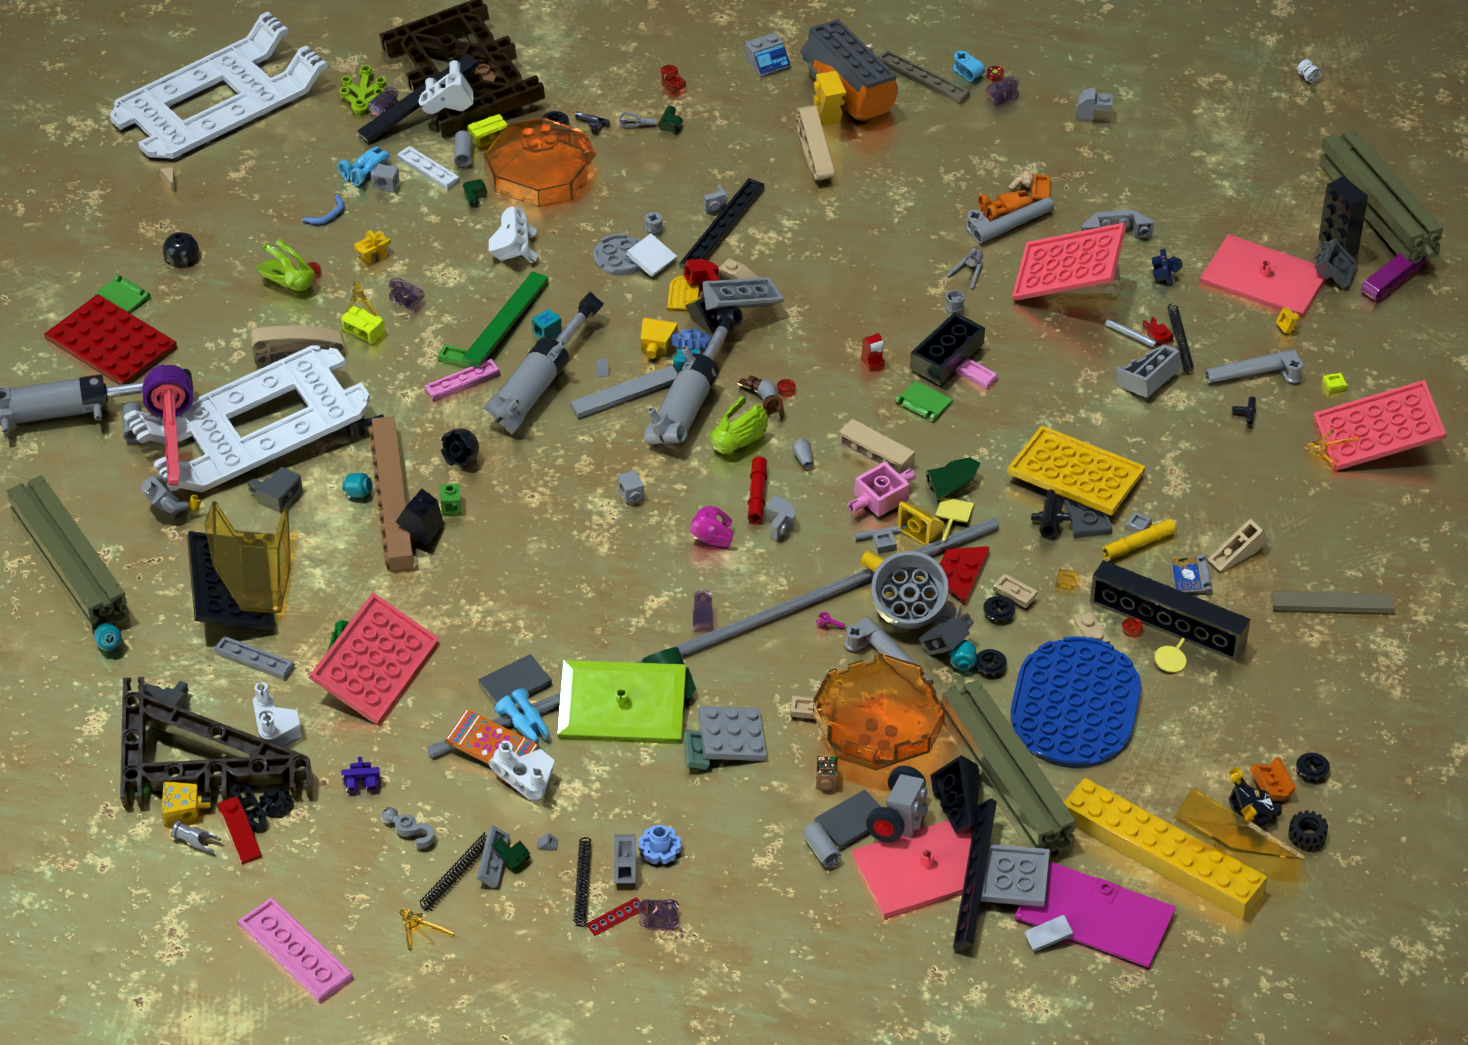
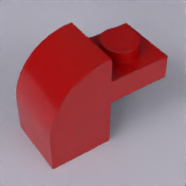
(700, 270)

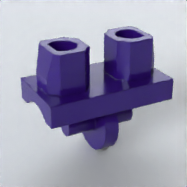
(361, 772)

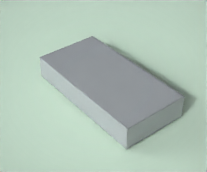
(1048, 933)

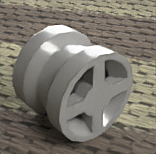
(653, 223)

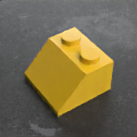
(922, 525)

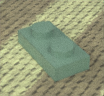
(694, 750)

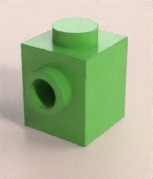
(450, 498)

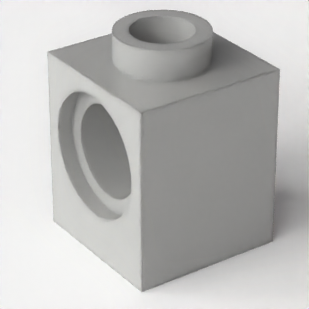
(385, 177)
(630, 487)

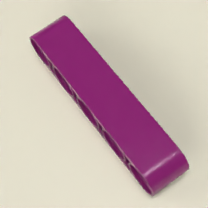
(1389, 276)

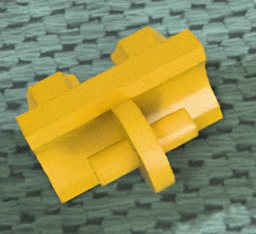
(372, 243)

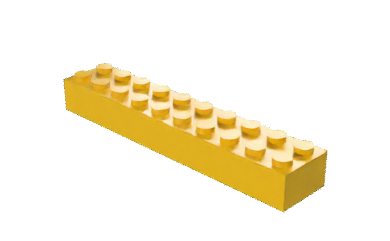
(1165, 849)

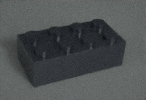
(1343, 214)
(947, 348)

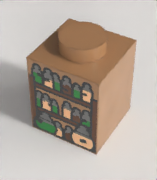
(826, 773)

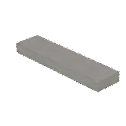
(254, 658)

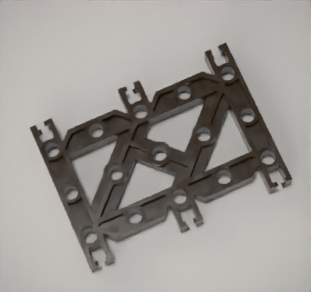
(434, 34)

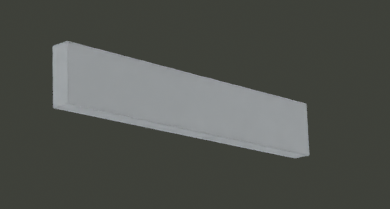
(623, 392)

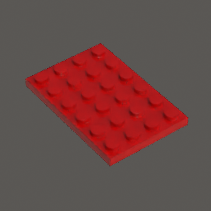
(110, 340)

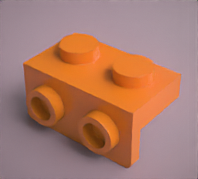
(1274, 779)

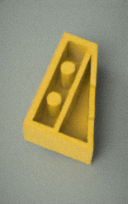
(829, 97)

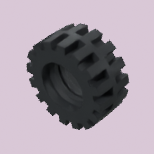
(1311, 821)

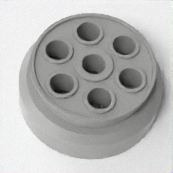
(909, 565)

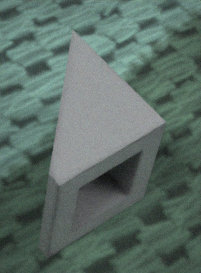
(602, 367)
(547, 842)

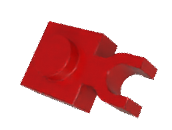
(1158, 332)

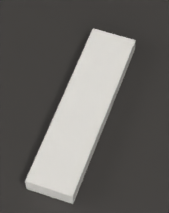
(428, 167)

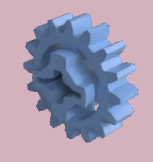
(691, 338)

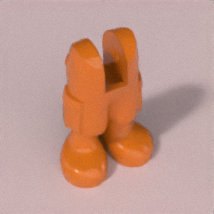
(1005, 204)

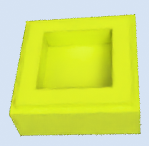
(1334, 382)

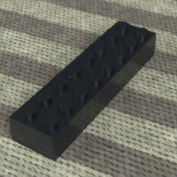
(1170, 610)

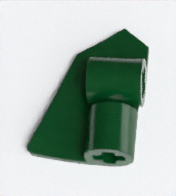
(952, 476)
(673, 656)

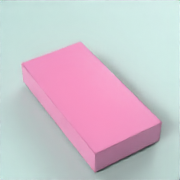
(977, 373)

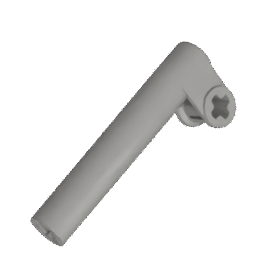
(984, 230)
(1287, 362)
(868, 632)

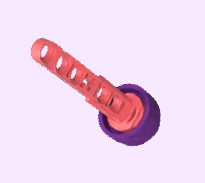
(167, 395)

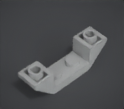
(1141, 225)

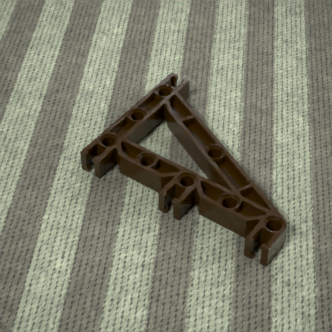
(248, 751)

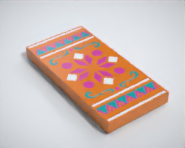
(482, 737)

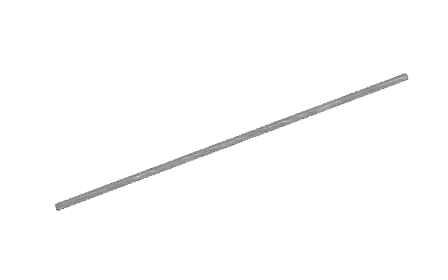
(765, 616)

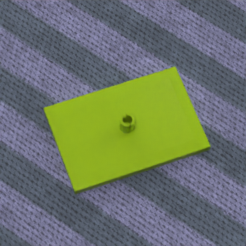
(622, 701)

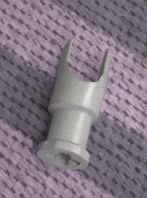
(193, 836)

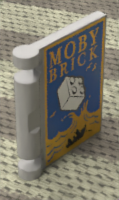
(1190, 574)

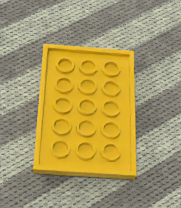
(1076, 470)

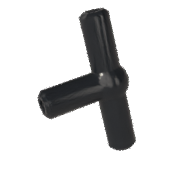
(1250, 410)

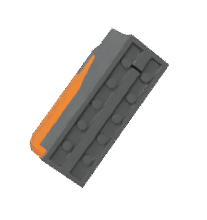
(866, 79)

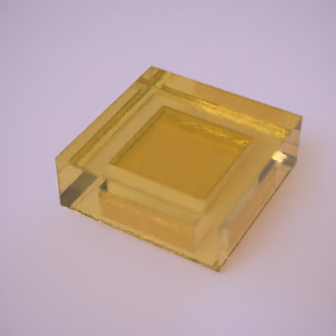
(1067, 579)

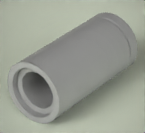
(463, 149)
(127, 432)
(822, 844)

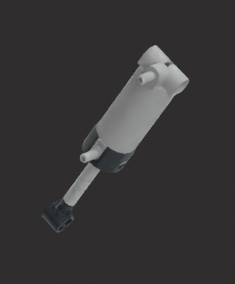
(537, 371)
(690, 386)
(61, 399)

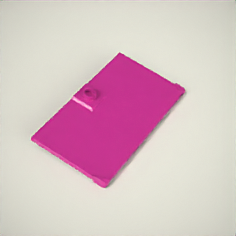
(1102, 914)

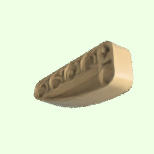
(814, 142)
(279, 342)

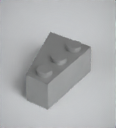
(1149, 372)

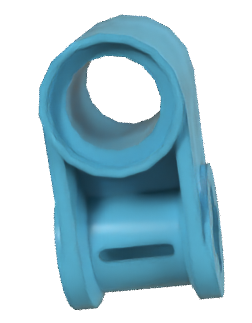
(967, 66)

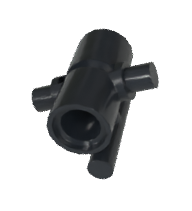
(1051, 515)

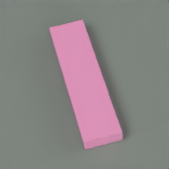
(462, 380)

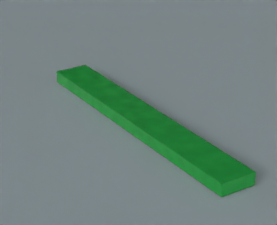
(505, 319)

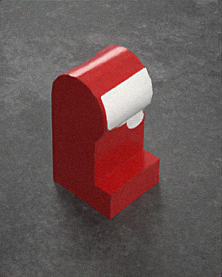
(873, 352)

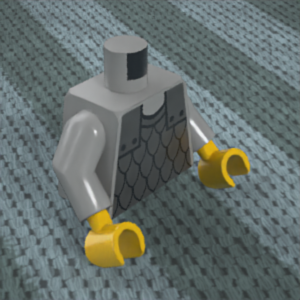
(168, 501)

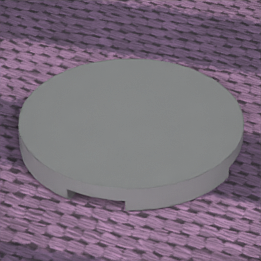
(611, 254)

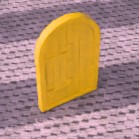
(681, 294)

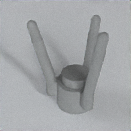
(972, 259)

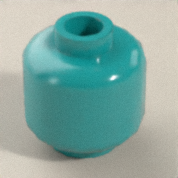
(357, 485)
(101, 634)
(963, 655)

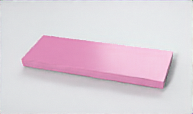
(295, 949)

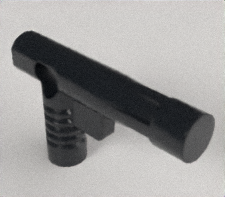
(592, 120)

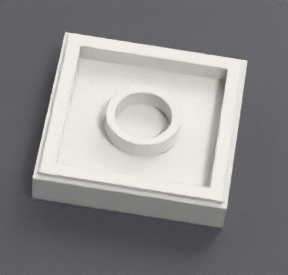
(651, 255)

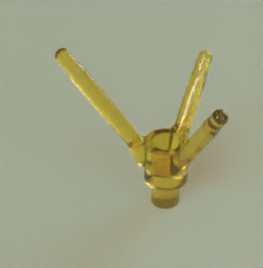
(359, 296)
(1320, 446)
(413, 920)

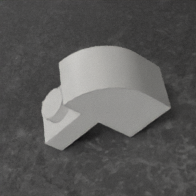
(1089, 101)
(781, 516)
(625, 858)

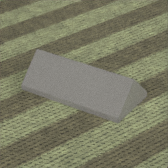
(741, 293)

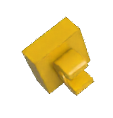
(1287, 320)

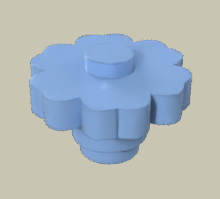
(659, 844)

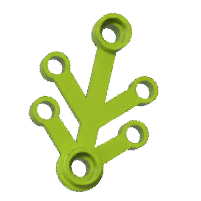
(360, 104)

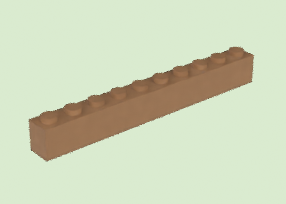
(392, 493)

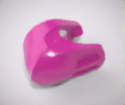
(709, 529)

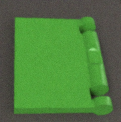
(124, 293)
(924, 400)

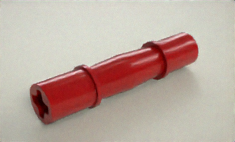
(757, 489)

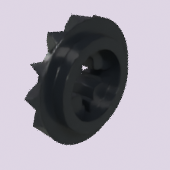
(557, 116)
(1002, 603)
(985, 657)
(1318, 761)
(280, 806)

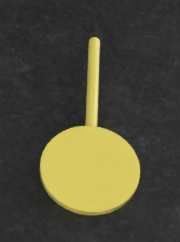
(1171, 658)

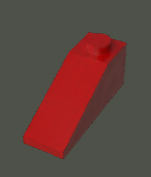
(238, 829)

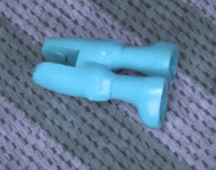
(363, 166)
(529, 722)

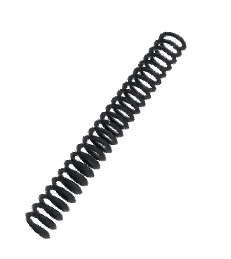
(1172, 318)
(585, 845)
(452, 868)

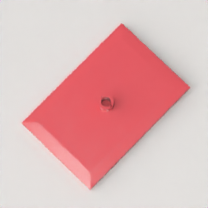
(1069, 261)
(1263, 275)
(1384, 424)
(373, 658)
(916, 868)

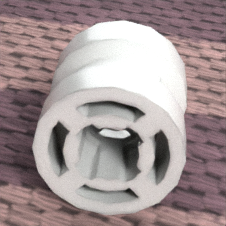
(1309, 71)

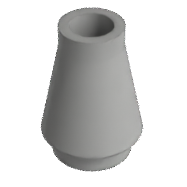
(803, 452)

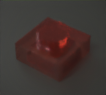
(673, 83)

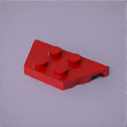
(962, 569)

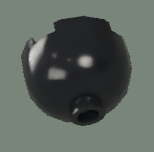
(180, 249)
(459, 447)

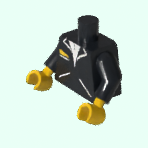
(1251, 802)

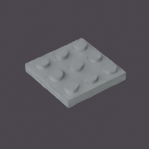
(732, 733)
(1016, 875)

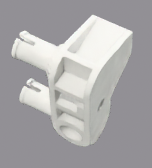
(456, 94)
(508, 242)
(274, 723)
(525, 773)

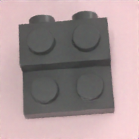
(1335, 263)

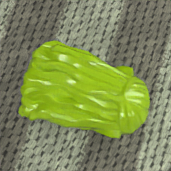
(283, 271)
(740, 432)

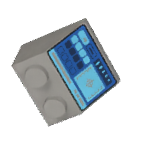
(767, 55)

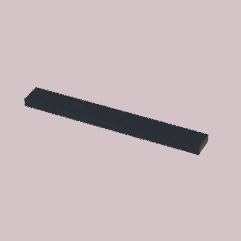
(408, 104)
(724, 221)
(974, 875)

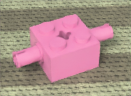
(881, 489)

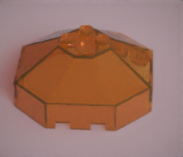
(539, 161)
(878, 712)

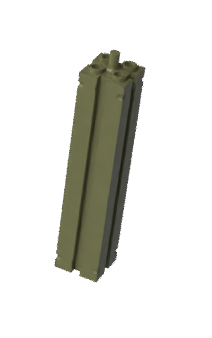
(1390, 204)
(67, 554)
(1008, 769)

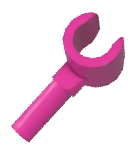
(827, 619)

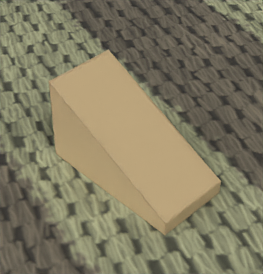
(167, 175)

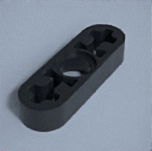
(250, 799)

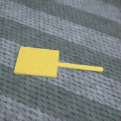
(953, 510)

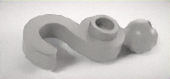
(406, 826)

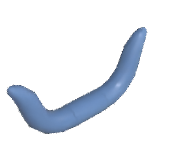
(329, 216)

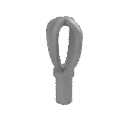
(641, 120)

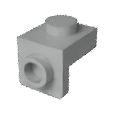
(715, 201)

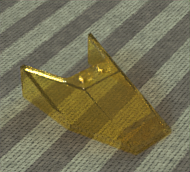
(250, 563)
(1229, 829)

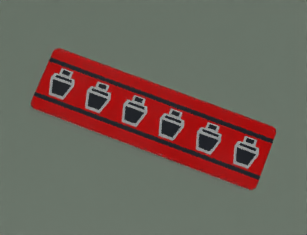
(614, 916)

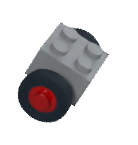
(904, 806)

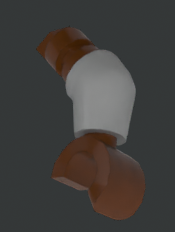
(767, 391)

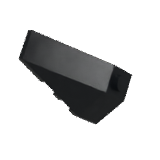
(958, 791)

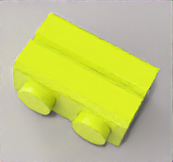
(486, 130)
(363, 324)

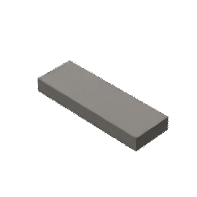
(491, 861)

